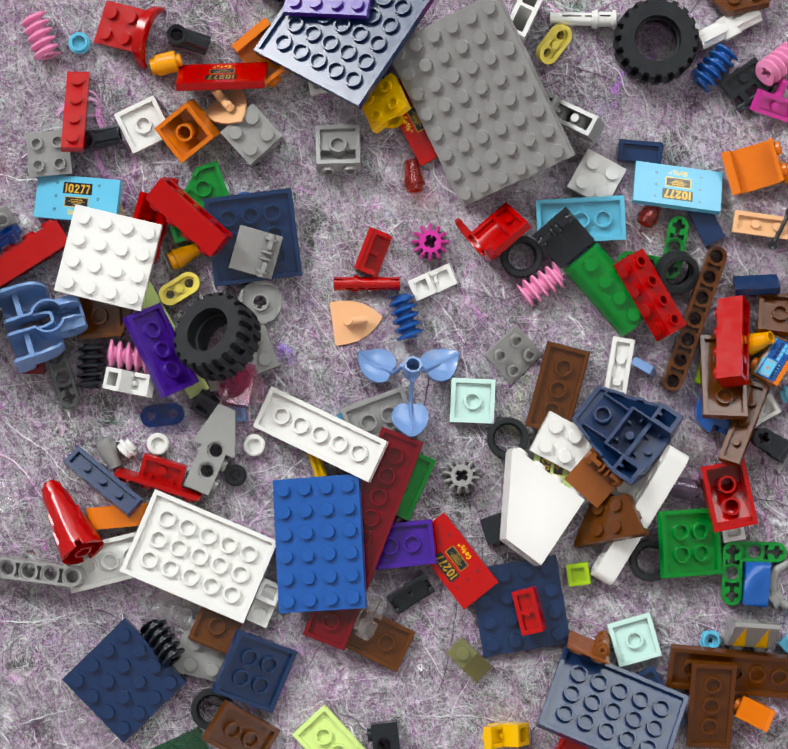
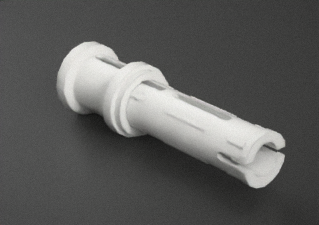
(594, 19)

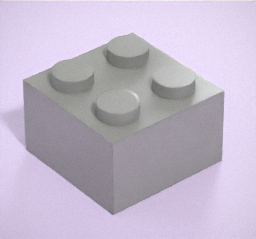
(253, 136)

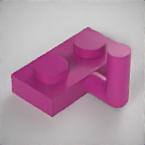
(772, 104)

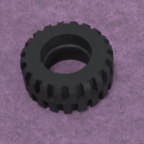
(669, 15)
(200, 324)

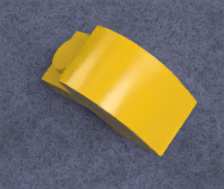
(506, 735)

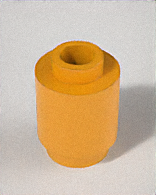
(166, 63)

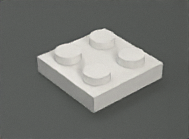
(139, 123)
(596, 176)

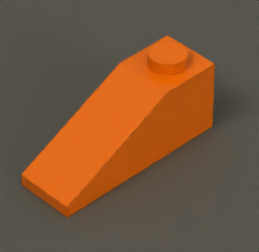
(753, 712)

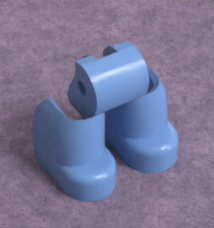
(32, 302)

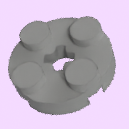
(269, 293)

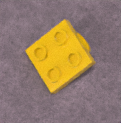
(386, 105)

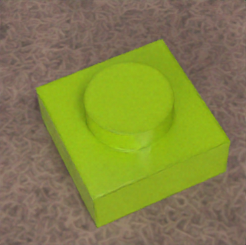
(578, 573)

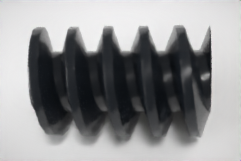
(91, 366)
(162, 642)

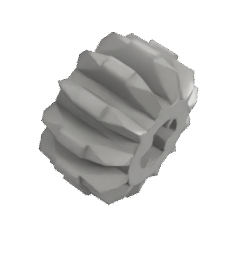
(461, 467)

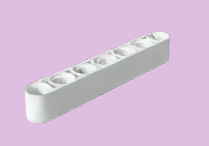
(648, 502)

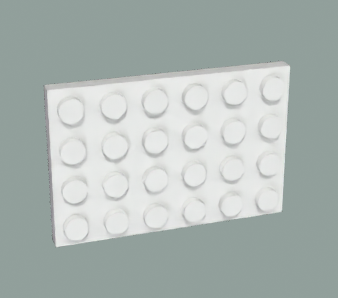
(198, 556)

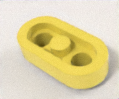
(554, 45)
(179, 288)

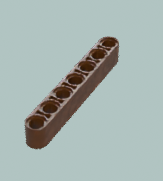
(699, 309)

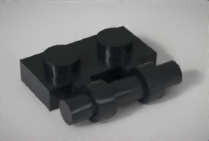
(740, 81)

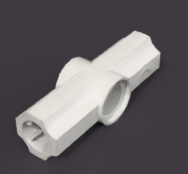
(727, 28)

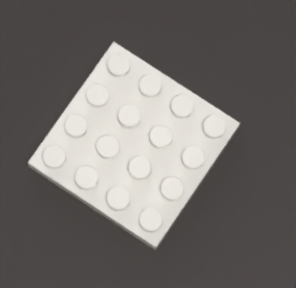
(108, 258)

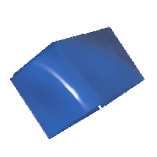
(756, 583)

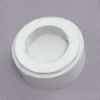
(158, 443)
(254, 445)

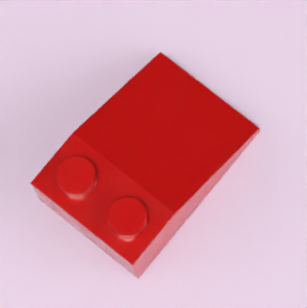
(727, 496)

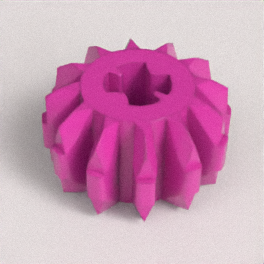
(437, 244)

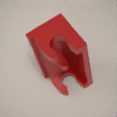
(373, 252)
(529, 610)

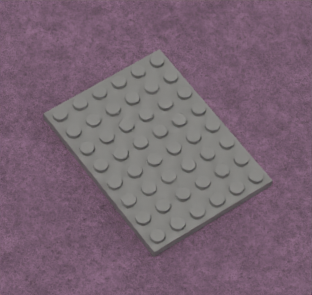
(481, 100)

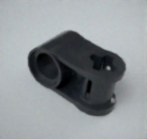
(773, 446)

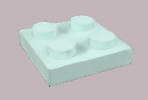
(472, 400)
(634, 639)

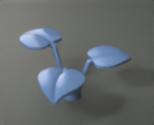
(380, 363)

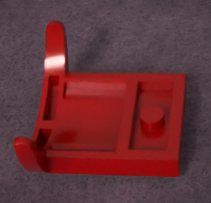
(126, 28)
(495, 232)

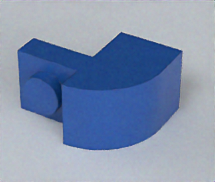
(722, 425)

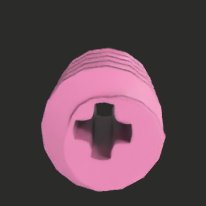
(39, 36)
(773, 66)
(541, 285)
(125, 356)

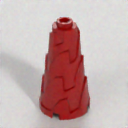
(71, 529)

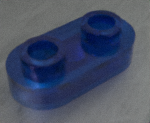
(10, 235)
(162, 415)

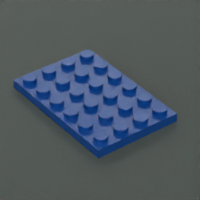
(319, 544)

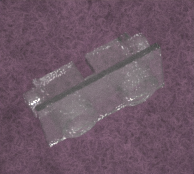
(364, 625)

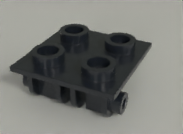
(563, 237)

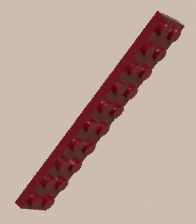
(379, 506)

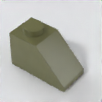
(468, 659)

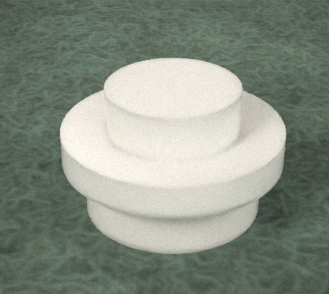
(127, 448)

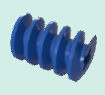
(713, 66)
(405, 316)

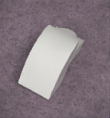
(128, 382)

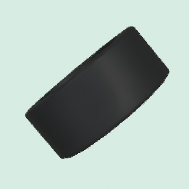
(526, 272)
(688, 281)
(506, 421)
(633, 561)
(197, 718)

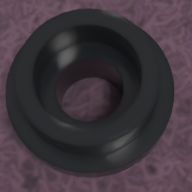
(228, 475)

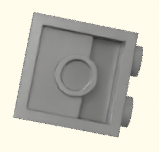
(337, 149)

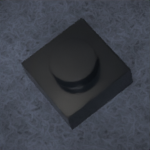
(204, 404)

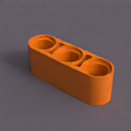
(111, 517)

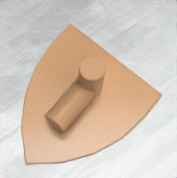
(228, 107)
(352, 321)

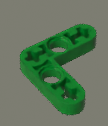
(670, 230)
(743, 556)

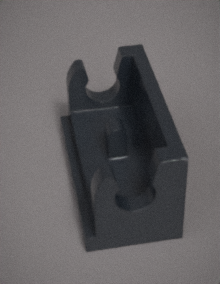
(410, 593)

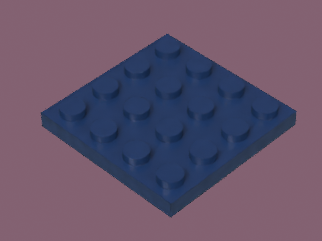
(265, 211)
(497, 612)
(123, 680)

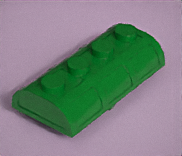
(604, 288)

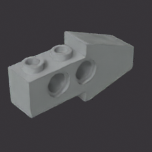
(576, 119)
(221, 430)

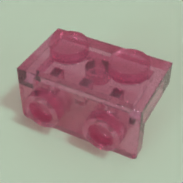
(238, 388)

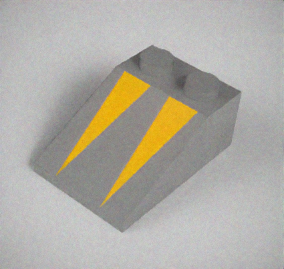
(750, 633)

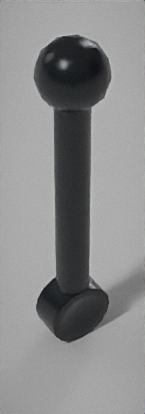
(773, 244)

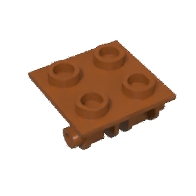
(593, 478)
(596, 649)

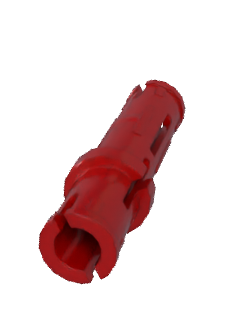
(366, 283)

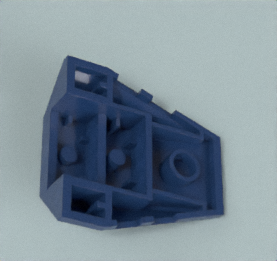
(626, 431)

